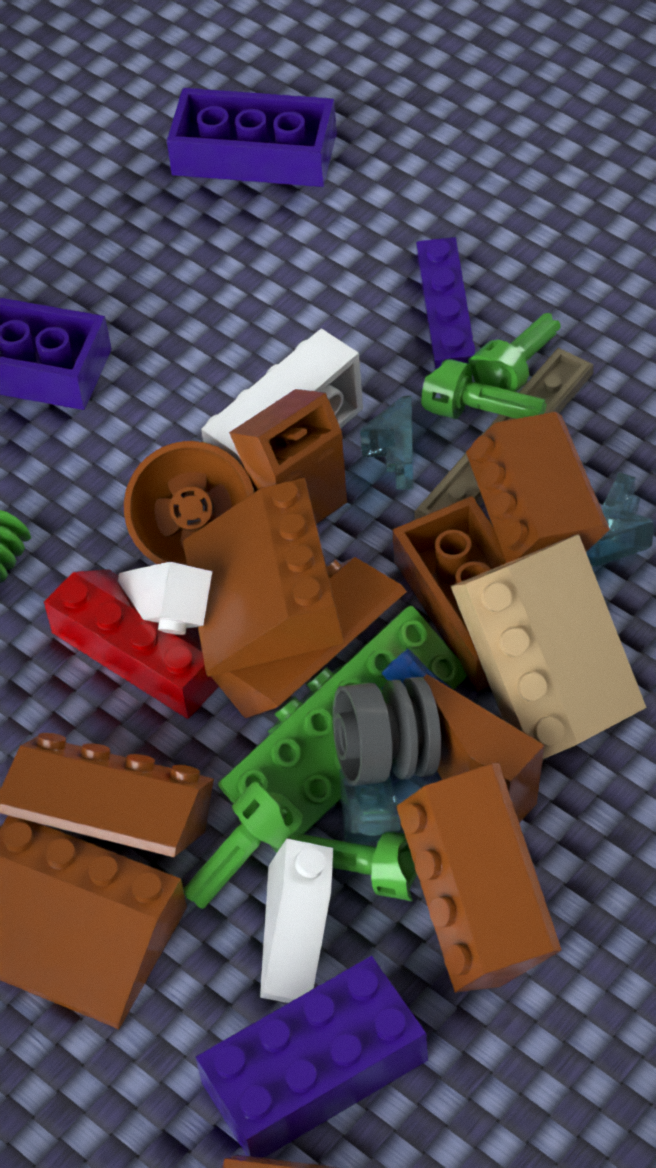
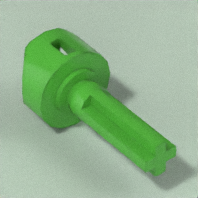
(505, 363)
(457, 390)
(261, 821)
(387, 863)

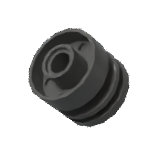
(386, 731)

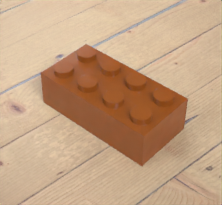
(444, 552)

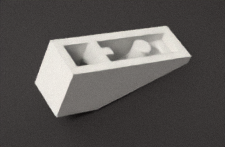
(169, 595)
(295, 918)

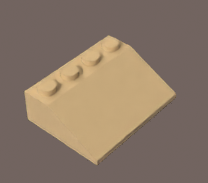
(550, 646)

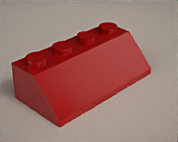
(105, 625)

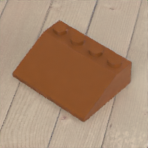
(266, 583)
(81, 920)

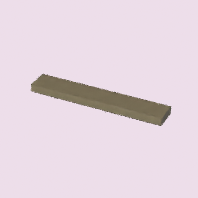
(556, 383)

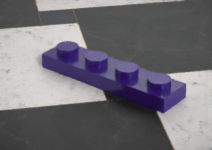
(445, 300)

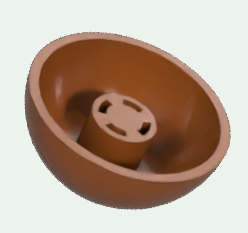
(169, 493)

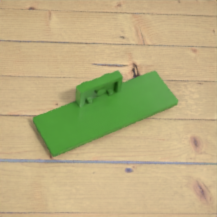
(301, 749)

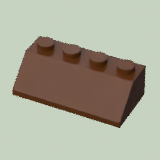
(535, 485)
(359, 597)
(107, 794)
(478, 879)

